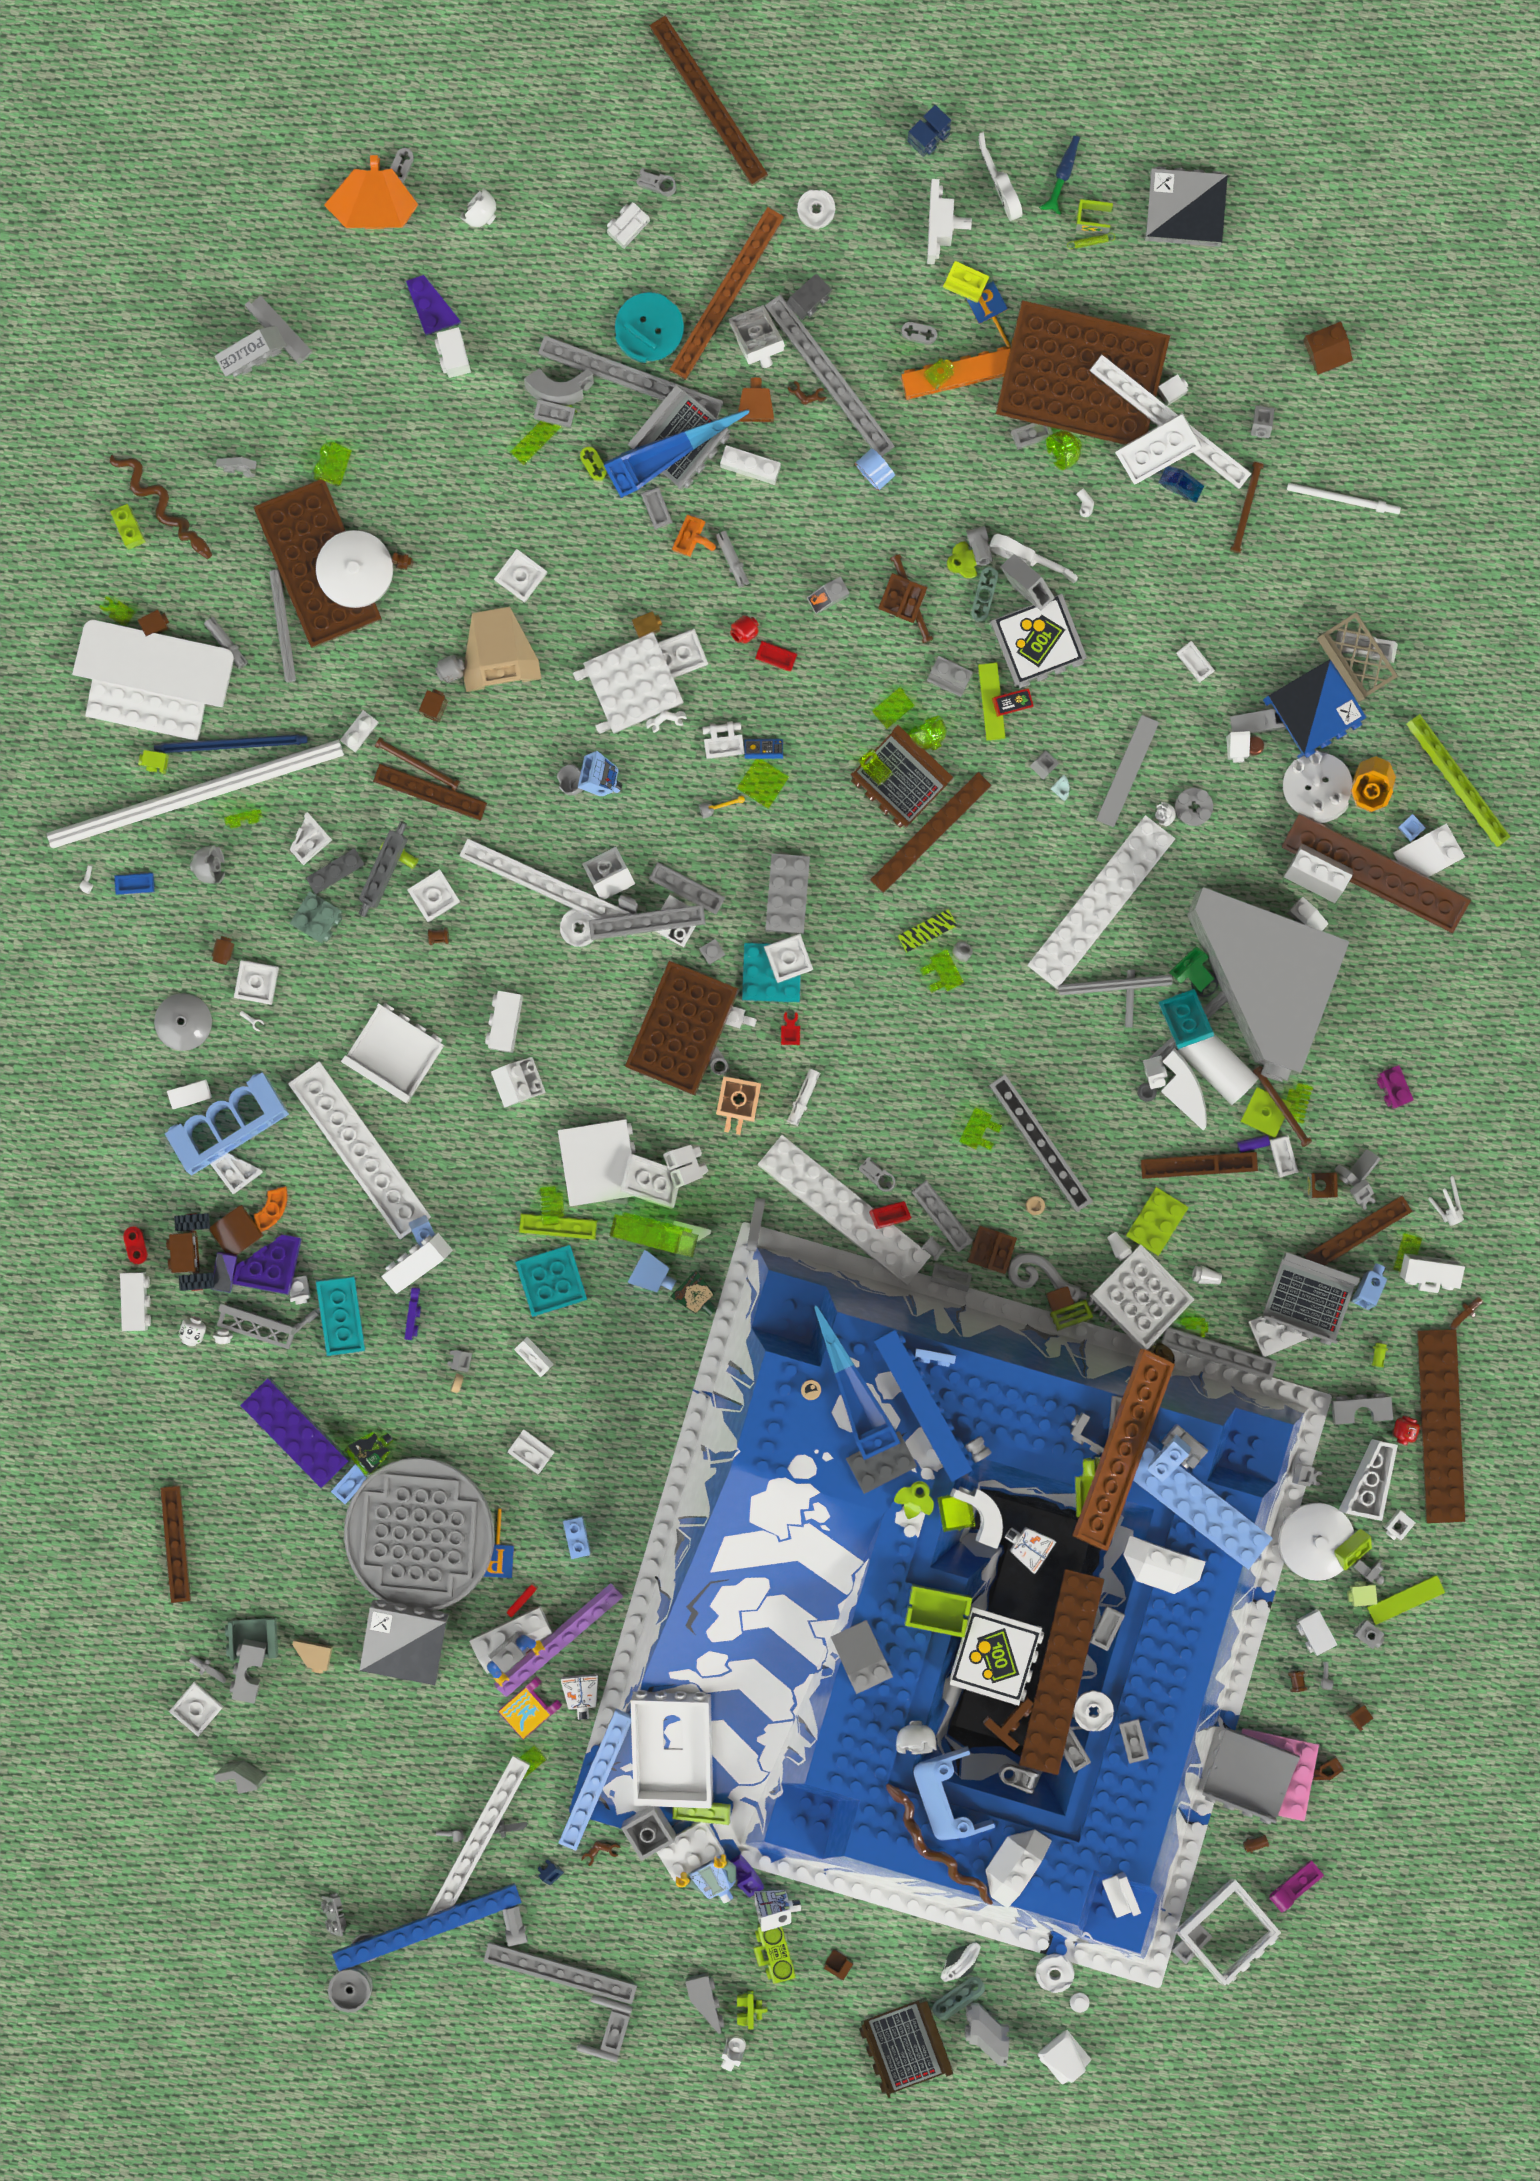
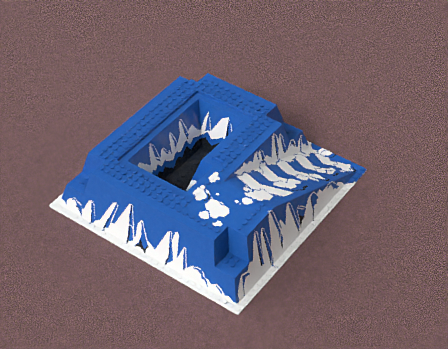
(778, 1549)

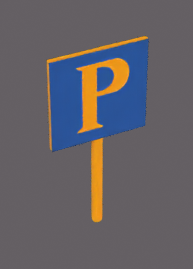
(988, 307)
(502, 1557)

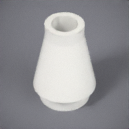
(1119, 1246)
(1204, 1275)

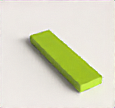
(989, 689)
(566, 1228)
(1406, 1599)

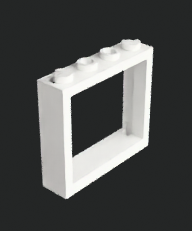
(1206, 1909)

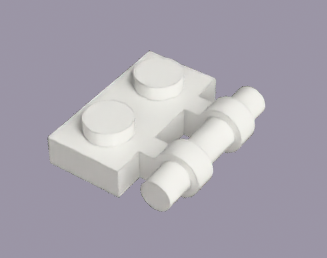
(723, 746)

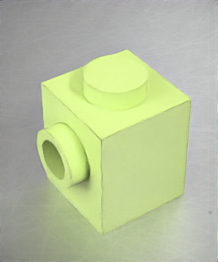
(1362, 1594)

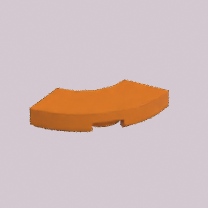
(273, 1209)

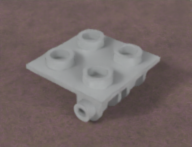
(333, 1923)

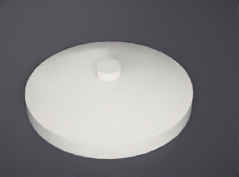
(354, 569)
(1310, 1539)

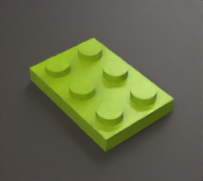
(1157, 1221)

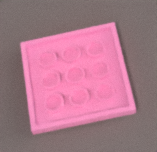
(1298, 1791)

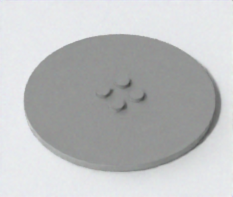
(419, 1533)

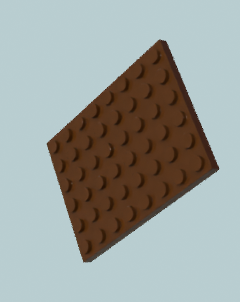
(1051, 379)

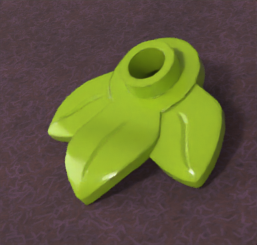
(965, 558)
(913, 1502)

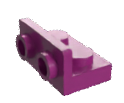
(1395, 1087)

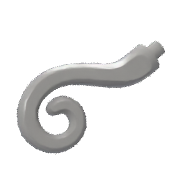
(1055, 1278)

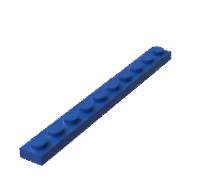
(426, 1927)

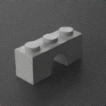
(1379, 1407)
(245, 1687)

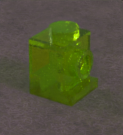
(937, 379)

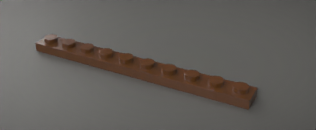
(708, 100)

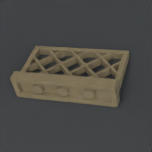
(1343, 666)

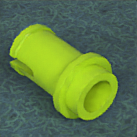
(1379, 1354)

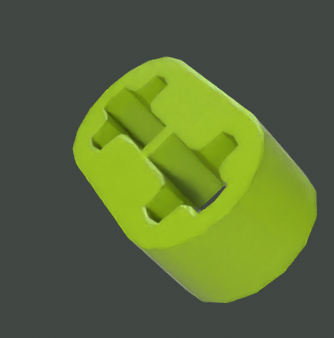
(589, 466)

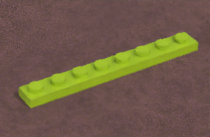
(1458, 780)

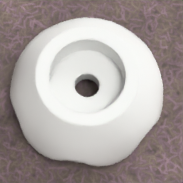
(1165, 813)

